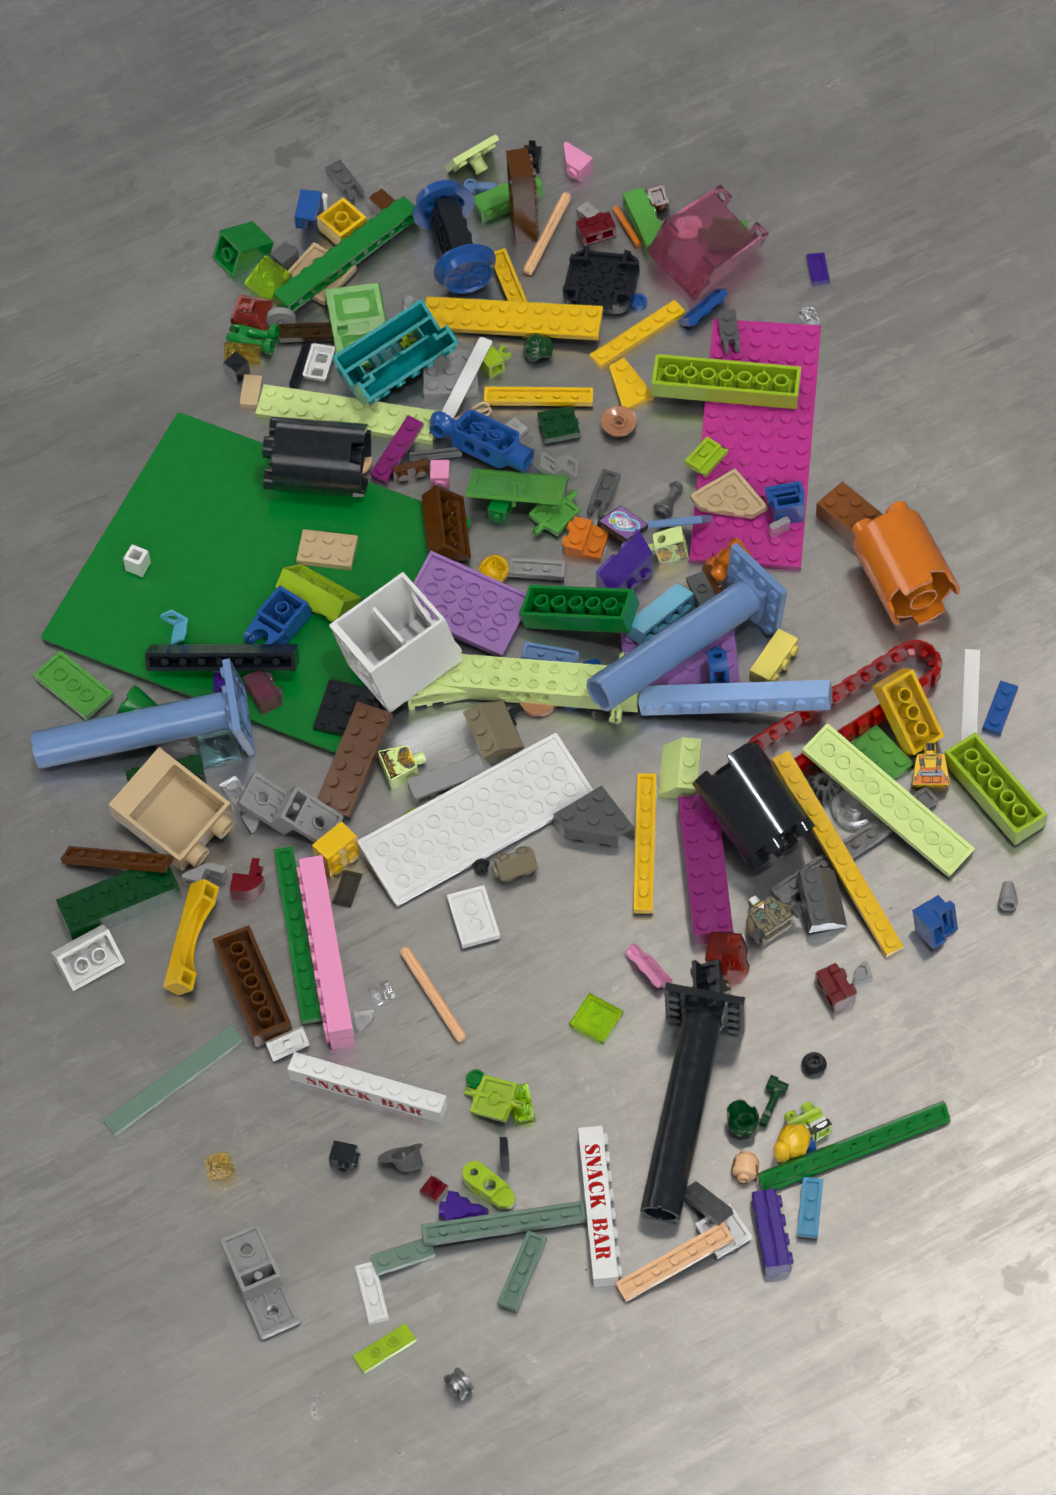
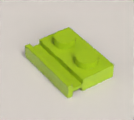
(706, 457)

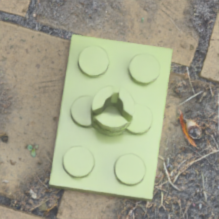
(473, 156)

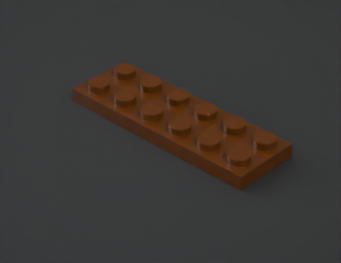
(354, 758)

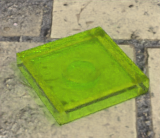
(267, 277)
(596, 1018)

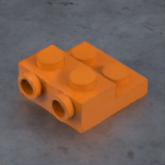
(585, 539)

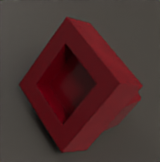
(434, 1189)

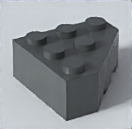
(594, 820)

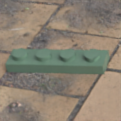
(522, 1271)

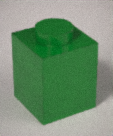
(499, 511)

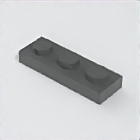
(707, 1203)

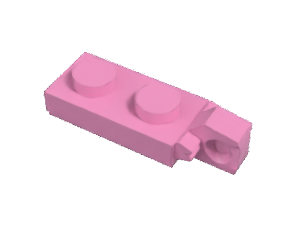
(649, 966)

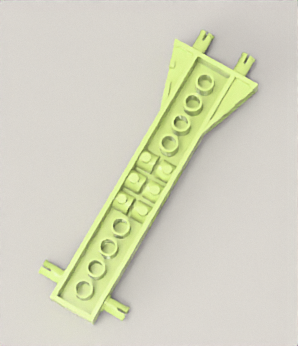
(517, 682)

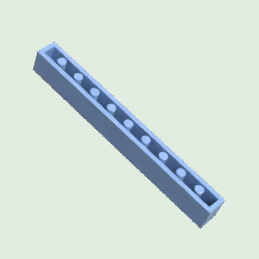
(736, 697)

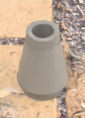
(1008, 897)

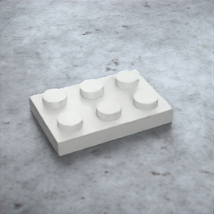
(473, 916)

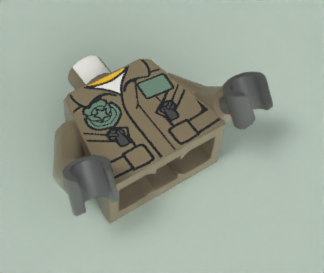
(770, 918)

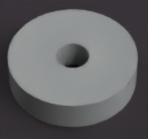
(280, 316)

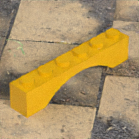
(181, 968)

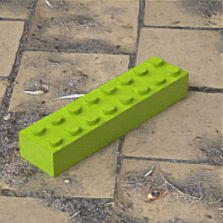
(726, 381)

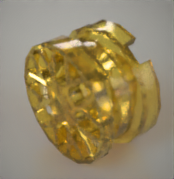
(219, 1165)

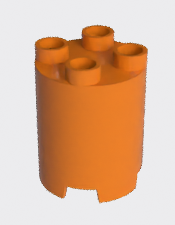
(904, 564)

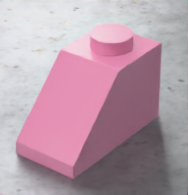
(577, 162)

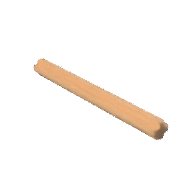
(546, 233)
(433, 994)

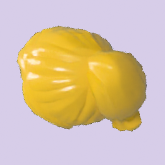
(791, 1142)

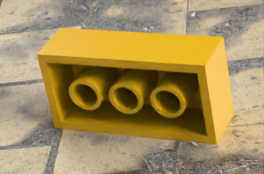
(908, 711)

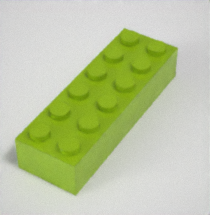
(995, 788)

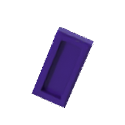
(818, 269)

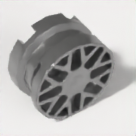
(458, 1384)

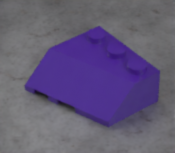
(628, 566)

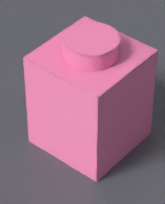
(440, 473)

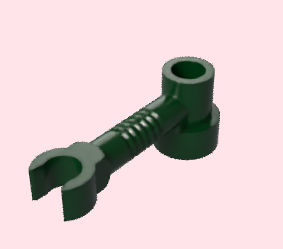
(776, 1087)

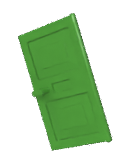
(354, 313)
(516, 486)

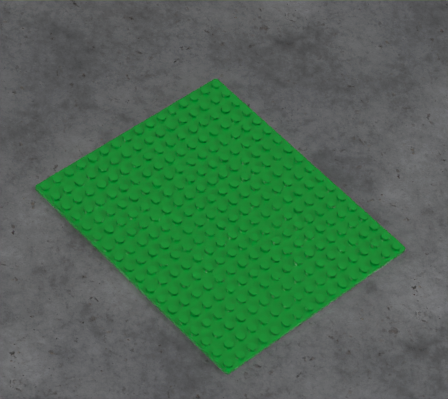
(217, 560)

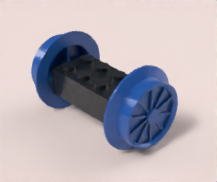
(444, 210)

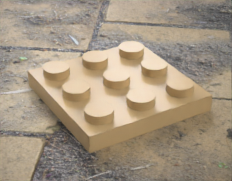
(307, 259)

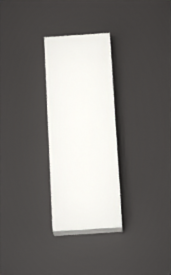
(371, 1293)

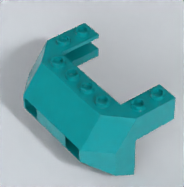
(387, 356)

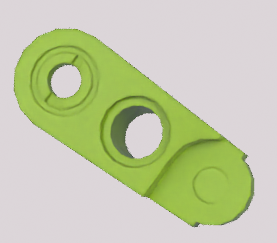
(500, 1196)

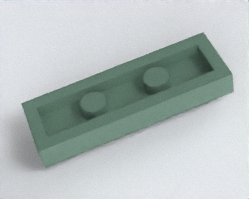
(401, 1256)

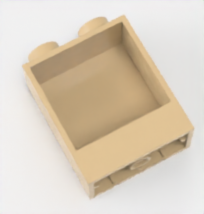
(172, 810)

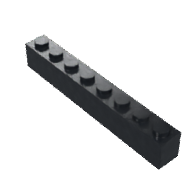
(210, 656)

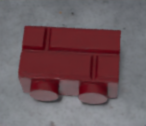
(595, 228)
(835, 986)

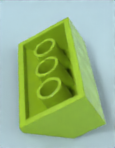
(320, 592)

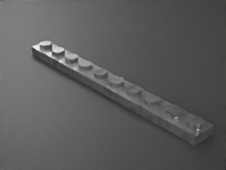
(855, 844)

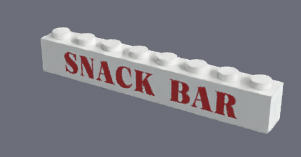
(367, 1087)
(598, 1206)

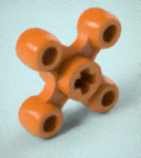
(721, 560)

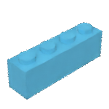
(661, 613)

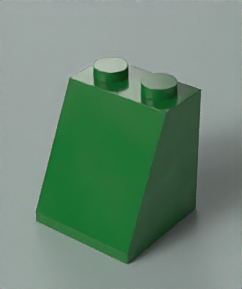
(241, 248)

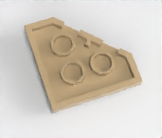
(730, 497)

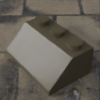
(493, 731)

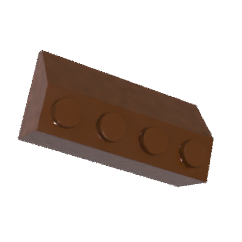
(446, 523)

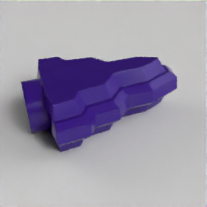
(459, 1207)

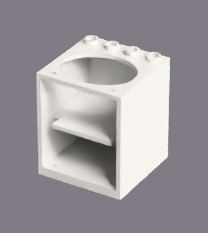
(395, 642)

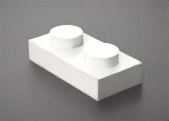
(287, 1043)

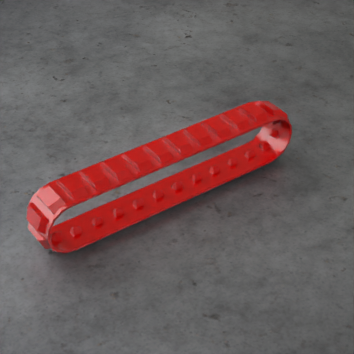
(907, 650)

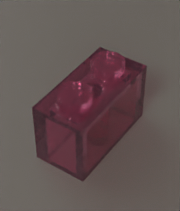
(263, 691)

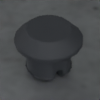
(481, 866)

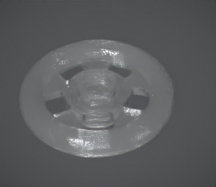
(853, 822)

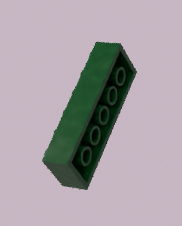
(117, 900)

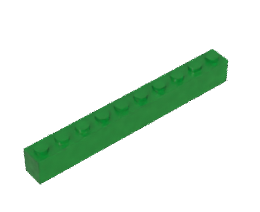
(345, 255)

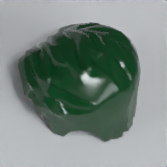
(537, 347)
(742, 1118)

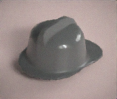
(404, 1158)

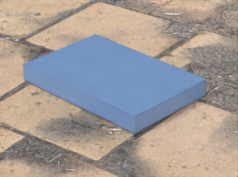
(680, 521)

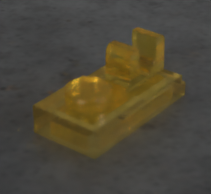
(249, 351)

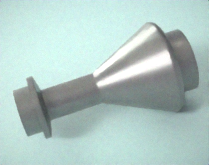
(664, 508)

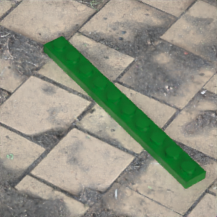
(297, 935)
(854, 1146)

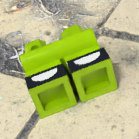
(812, 1119)

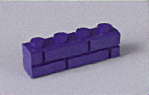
(771, 1231)

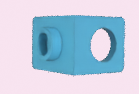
(180, 625)

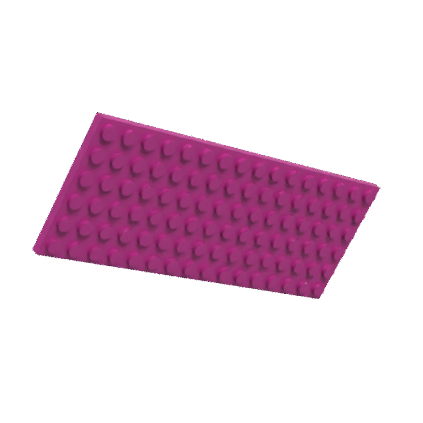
(762, 443)

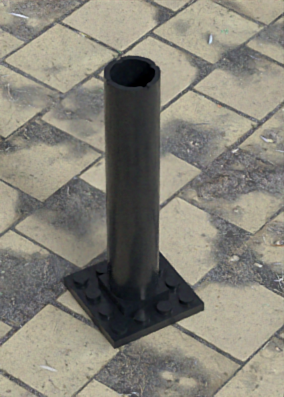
(702, 1019)

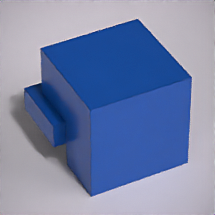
(786, 501)
(935, 920)

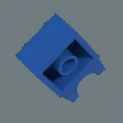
(278, 618)

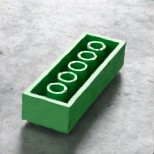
(579, 608)

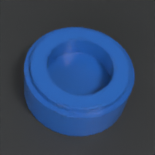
(639, 303)

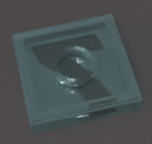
(219, 749)

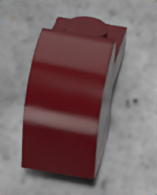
(248, 886)

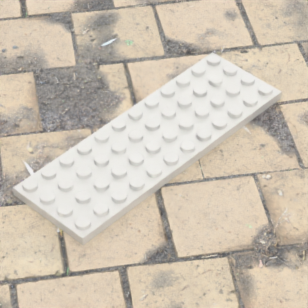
(474, 819)

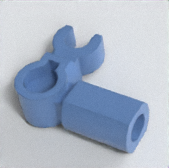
(480, 187)

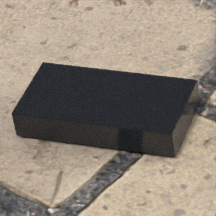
(504, 1154)

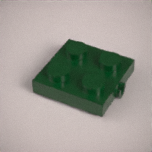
(558, 424)

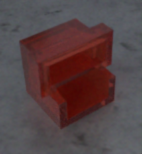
(730, 950)

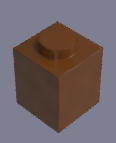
(379, 201)

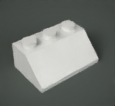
(88, 957)

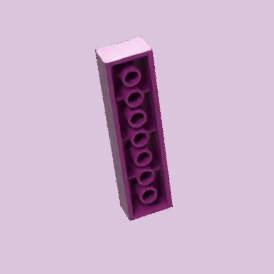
(704, 869)

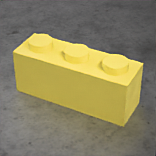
(774, 657)

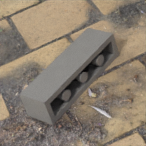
(439, 781)

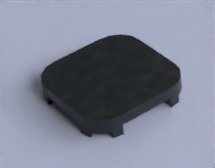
(602, 280)

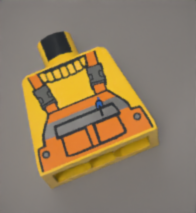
(930, 768)

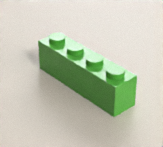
(496, 201)
(642, 216)

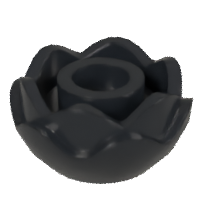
(814, 1069)

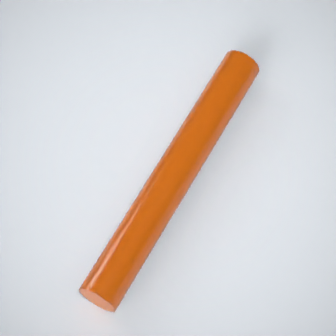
(627, 226)

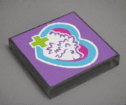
(622, 524)

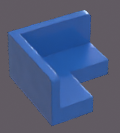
(308, 207)

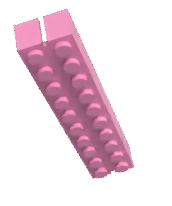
(325, 953)

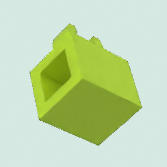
(494, 361)

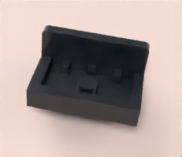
(707, 975)

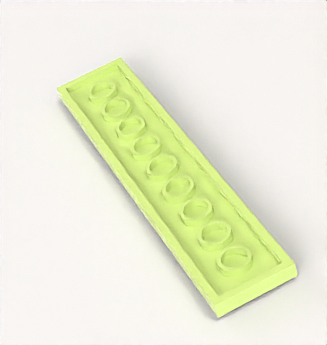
(381, 417)
(888, 800)

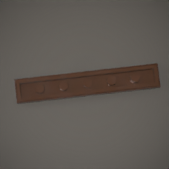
(117, 859)

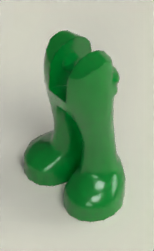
(242, 333)

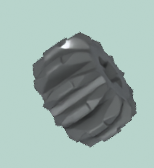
(823, 786)

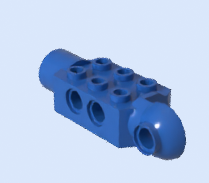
(483, 439)

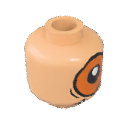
(745, 1166)

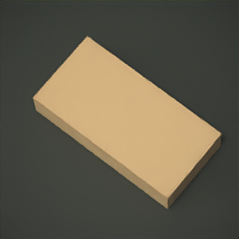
(251, 391)

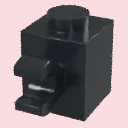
(536, 152)

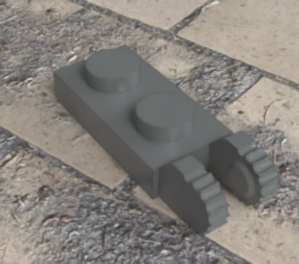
(344, 179)
(728, 329)
(603, 491)

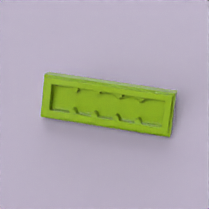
(384, 1348)

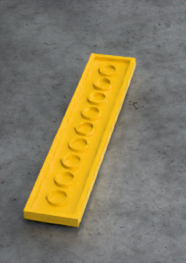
(517, 317)

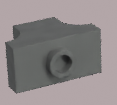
(700, 587)

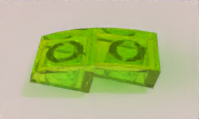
(527, 1114)

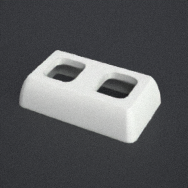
(311, 364)

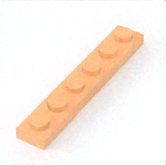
(674, 1261)

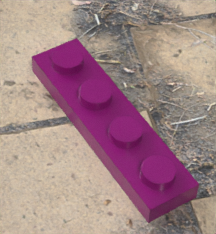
(397, 449)

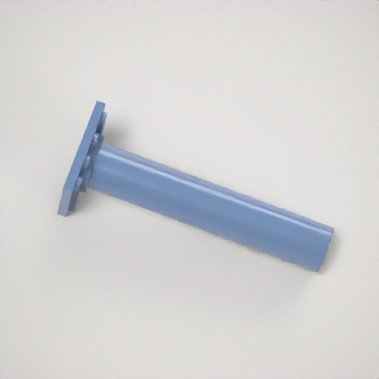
(747, 594)
(150, 726)

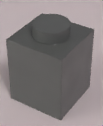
(285, 255)

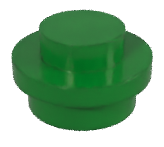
(474, 1078)

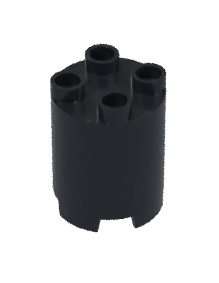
(316, 456)
(754, 805)

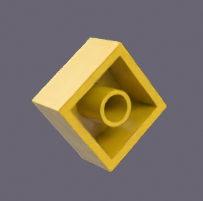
(340, 220)
(337, 848)

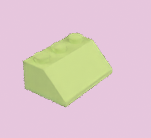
(679, 767)

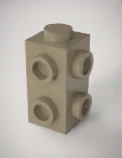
(515, 863)

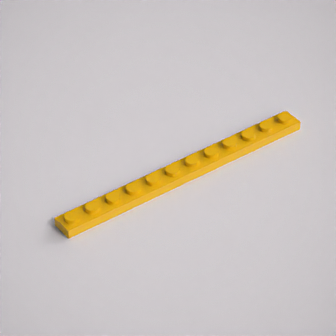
(839, 856)

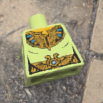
(670, 545)
(400, 764)

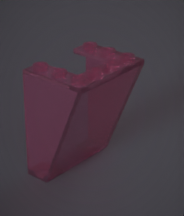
(704, 243)

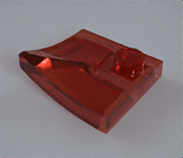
(251, 312)

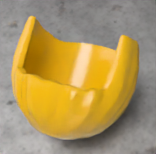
(495, 567)

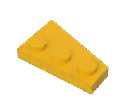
(629, 386)

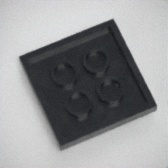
(339, 704)

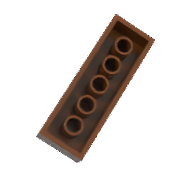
(522, 196)
(252, 985)

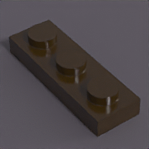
(305, 332)

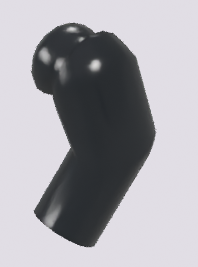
(514, 711)

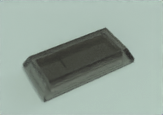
(347, 888)

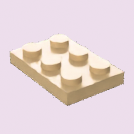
(327, 549)

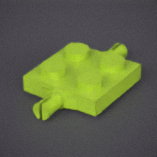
(494, 1098)

